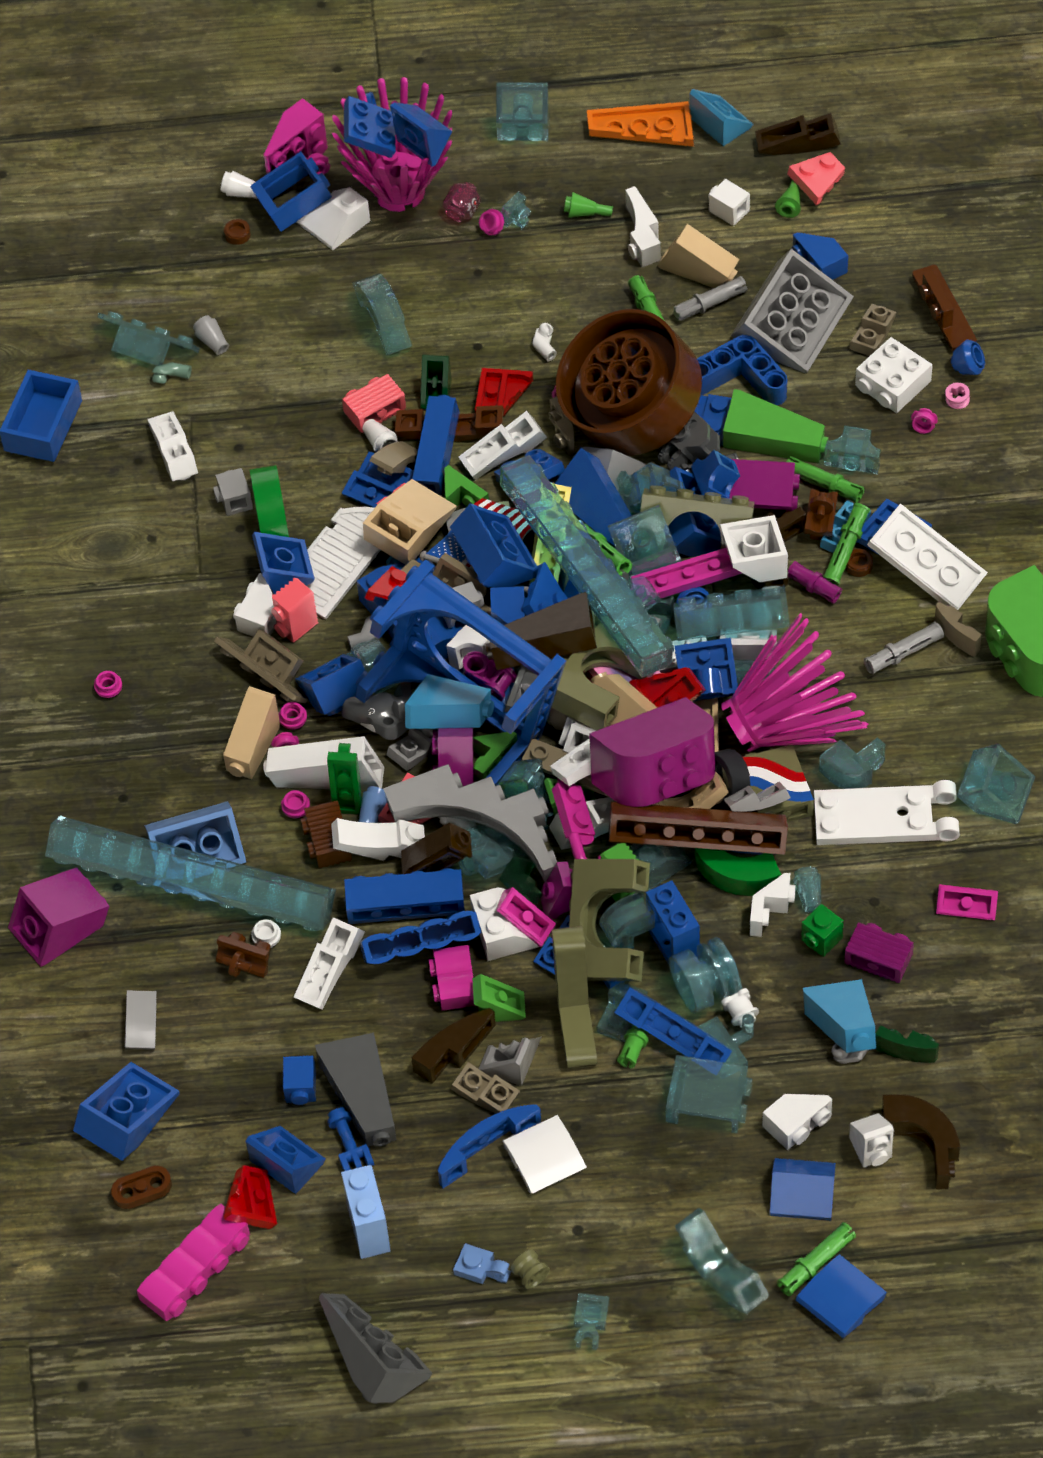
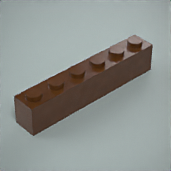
(698, 828)

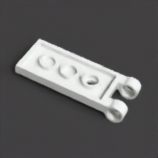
(872, 814)

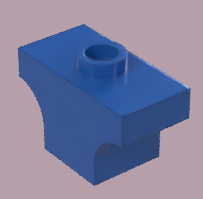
(715, 474)

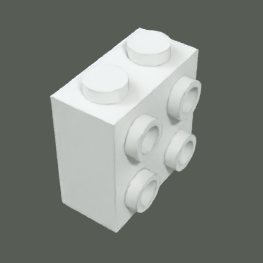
(893, 375)

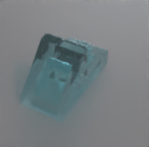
(611, 1023)

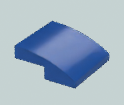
(371, 485)
(841, 1296)

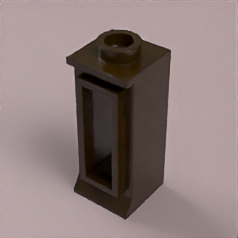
(437, 850)

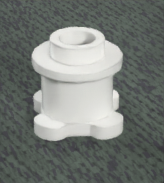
(739, 1005)

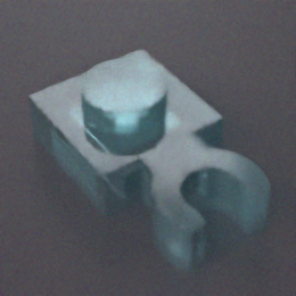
(590, 1315)

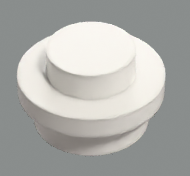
(266, 931)

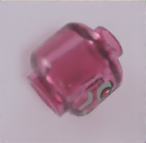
(461, 201)

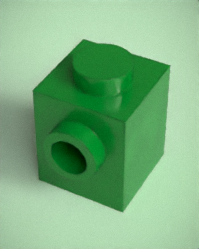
(822, 930)

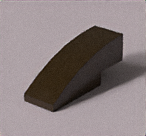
(798, 136)
(453, 1044)

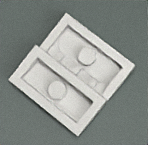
(544, 1154)

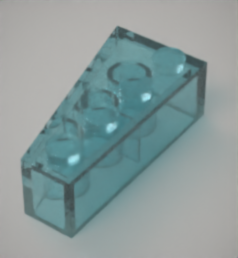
(731, 613)

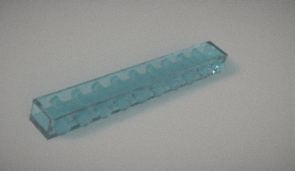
(587, 566)
(190, 873)

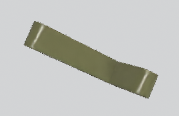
(573, 996)

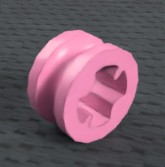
(955, 389)

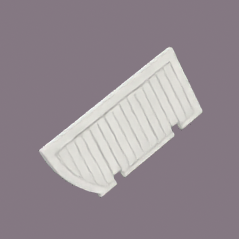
(339, 558)

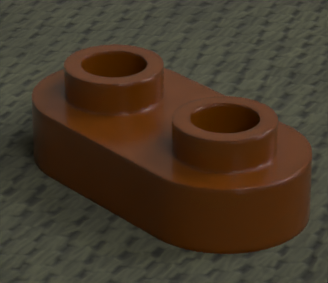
(141, 1187)

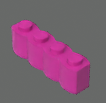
(192, 1263)

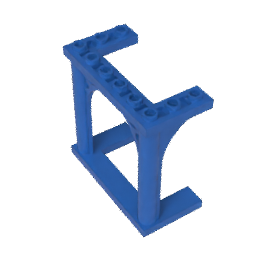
(410, 661)

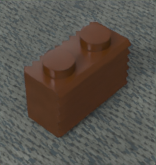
(318, 825)

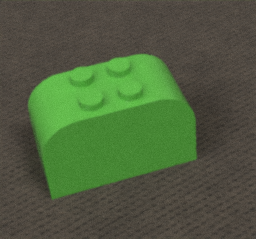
(1016, 627)

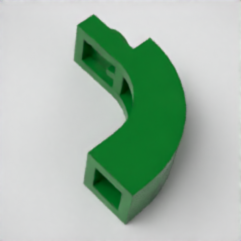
(269, 501)
(734, 873)

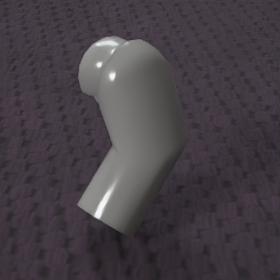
(363, 636)
(843, 1057)

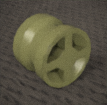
(530, 1269)

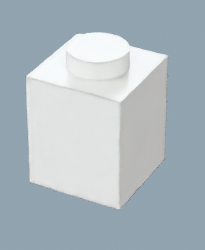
(729, 202)

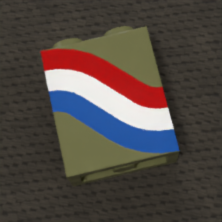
(781, 766)

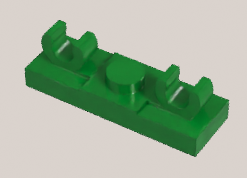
(345, 779)

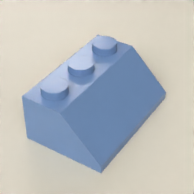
(202, 831)

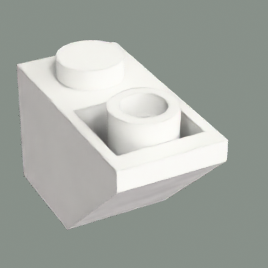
(255, 609)
(795, 1116)
(872, 1139)

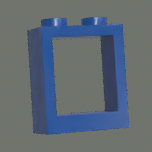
(282, 179)
(672, 921)

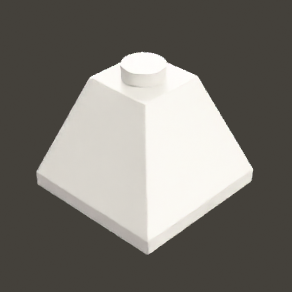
(337, 217)
(756, 548)

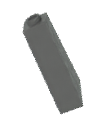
(358, 1081)

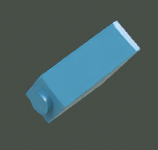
(447, 704)
(842, 1014)

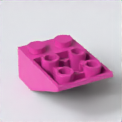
(297, 131)

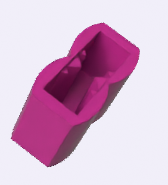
(453, 976)

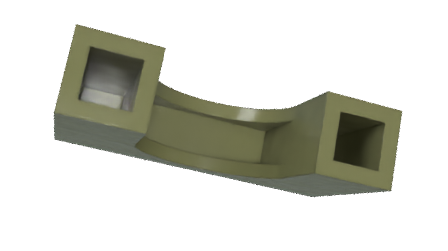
(684, 500)
(582, 698)
(592, 884)

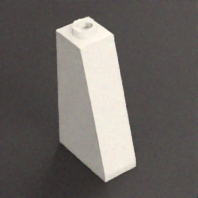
(307, 765)

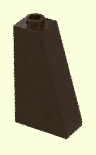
(553, 630)

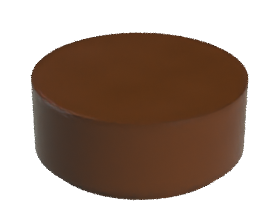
(237, 231)
(860, 563)

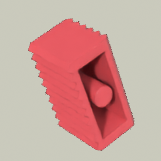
(374, 401)
(294, 610)

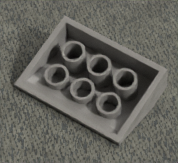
(794, 312)

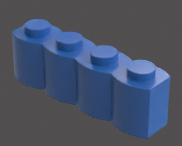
(427, 935)

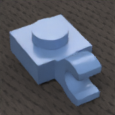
(478, 1264)

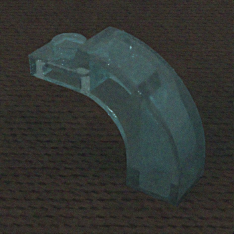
(380, 301)
(718, 1267)

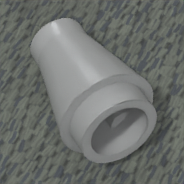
(210, 333)

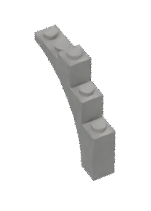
(443, 795)

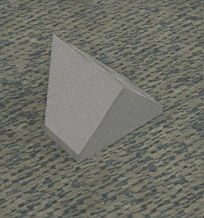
(615, 462)
(510, 1061)

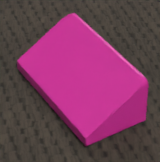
(967, 902)
(525, 916)

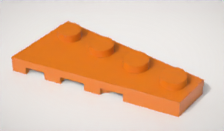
(646, 123)

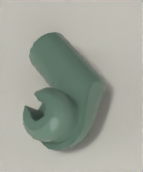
(171, 369)

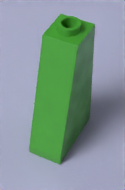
(771, 430)

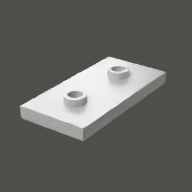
(927, 558)

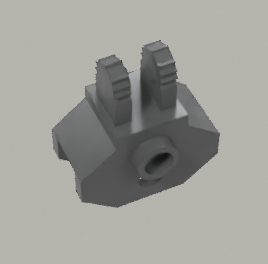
(692, 442)

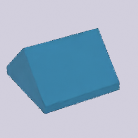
(717, 117)

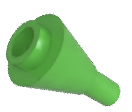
(789, 203)
(581, 206)

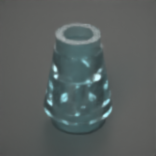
(808, 887)

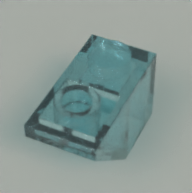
(523, 777)

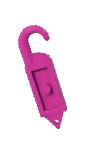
(574, 817)

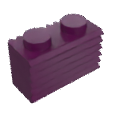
(879, 951)

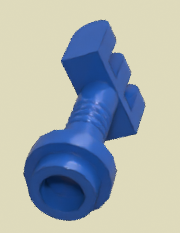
(339, 1119)

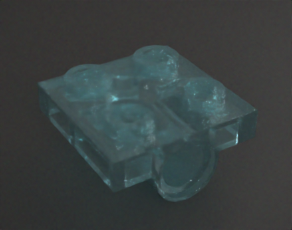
(489, 852)

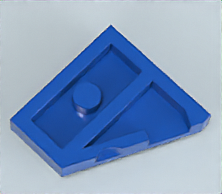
(542, 591)

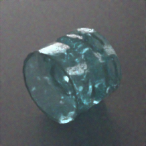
(702, 976)

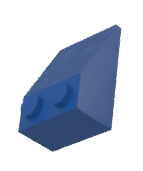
(124, 1110)

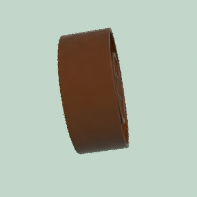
(628, 382)

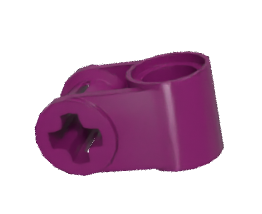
(488, 676)

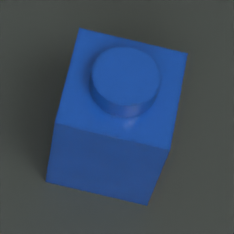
(299, 1079)

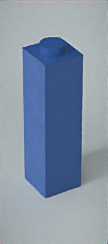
(436, 442)

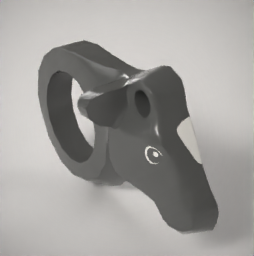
(381, 712)

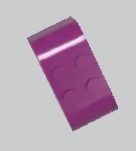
(654, 754)

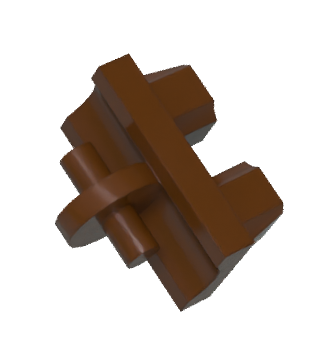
(820, 514)
(243, 956)

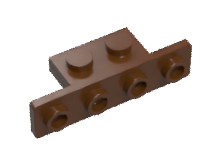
(943, 306)

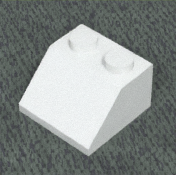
(497, 934)

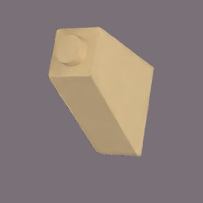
(699, 259)
(631, 700)
(252, 733)

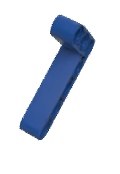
(744, 357)

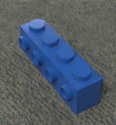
(404, 896)

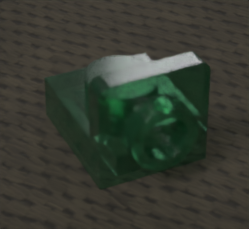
(517, 876)

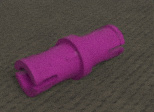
(814, 582)

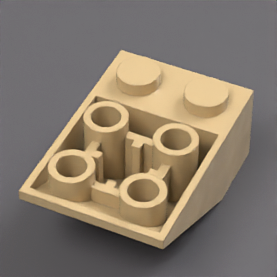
(407, 521)

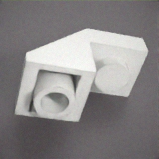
(771, 898)

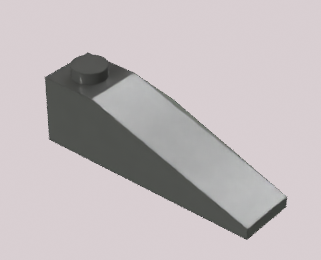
(373, 1360)

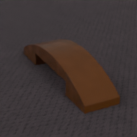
(469, 426)

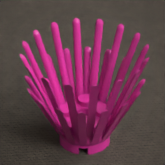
(405, 175)
(770, 712)

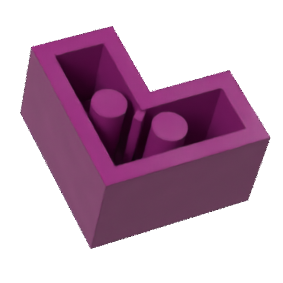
(455, 748)

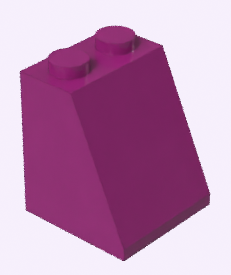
(56, 914)

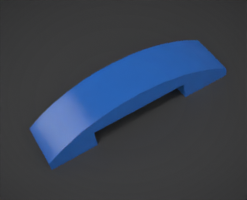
(670, 1027)
(481, 1135)

